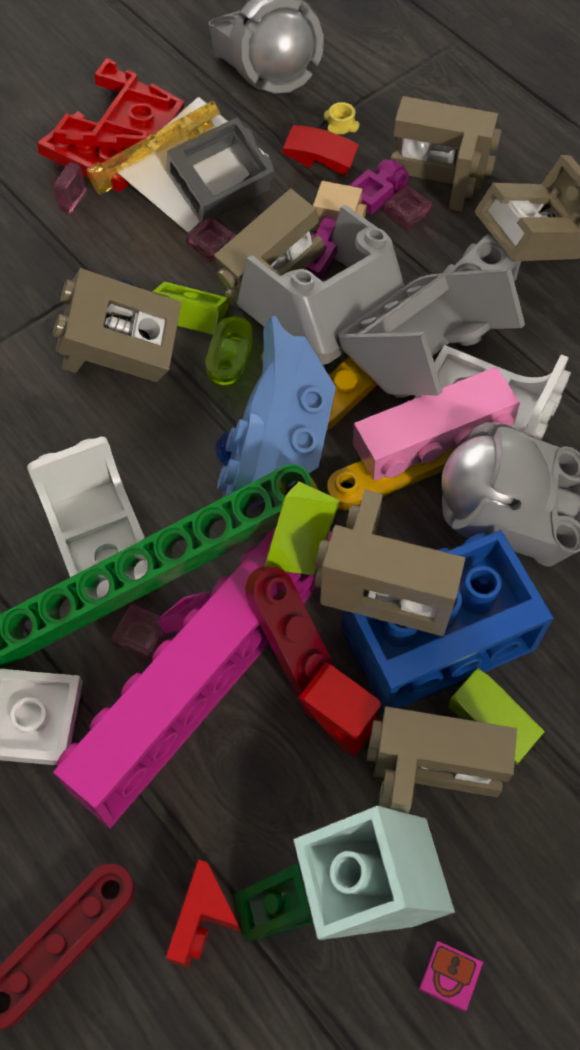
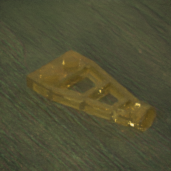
(187, 126)

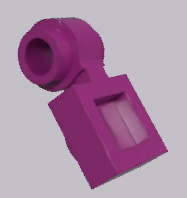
(380, 185)

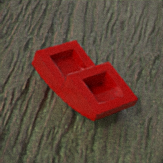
(312, 144)

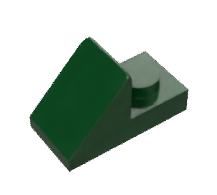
(274, 905)

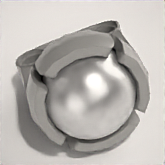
(270, 43)
(517, 487)

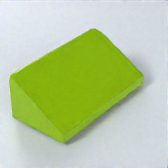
(198, 308)
(301, 528)

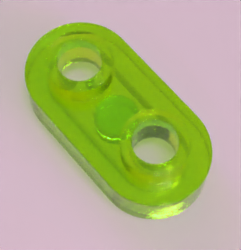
(227, 353)

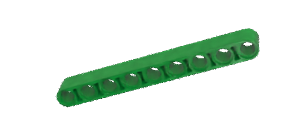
(162, 568)

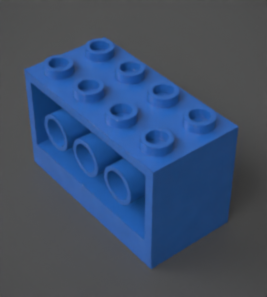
(491, 623)

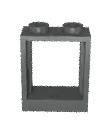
(192, 187)

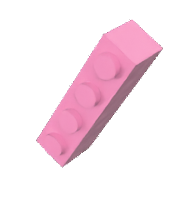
(432, 424)

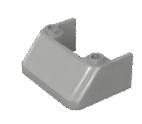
(321, 308)
(409, 327)

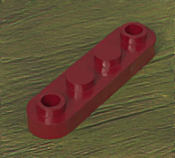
(287, 627)
(62, 940)

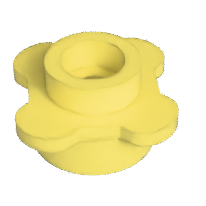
(341, 118)

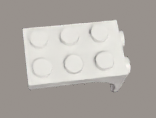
(537, 395)
(86, 506)
(37, 715)

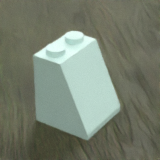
(372, 874)

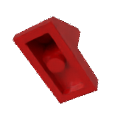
(341, 707)
(201, 903)

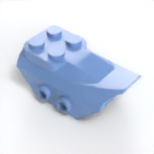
(284, 413)

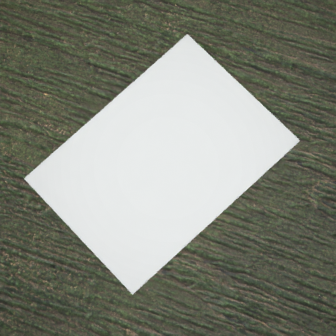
(153, 181)

